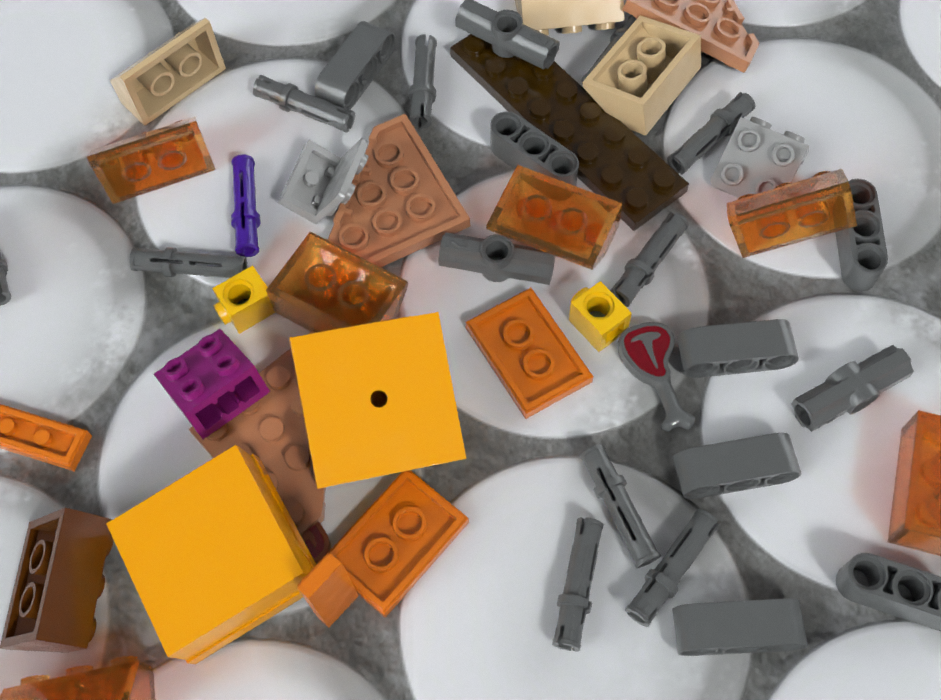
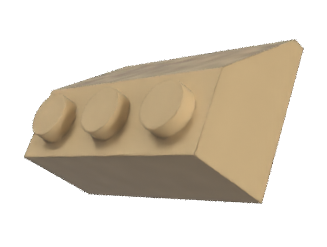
(570, 14)
(170, 72)
(644, 72)

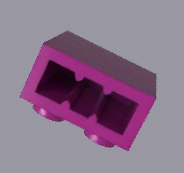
(212, 383)

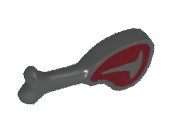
(646, 355)

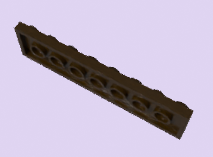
(608, 153)

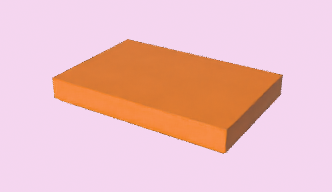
(529, 352)
(398, 540)

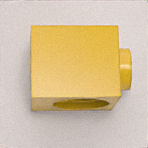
(243, 286)
(599, 330)

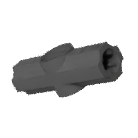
(507, 33)
(476, 253)
(852, 387)

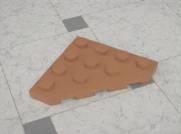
(715, 20)
(397, 199)
(278, 436)

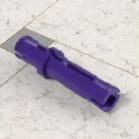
(245, 217)

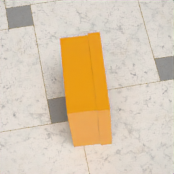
(377, 399)
(213, 555)

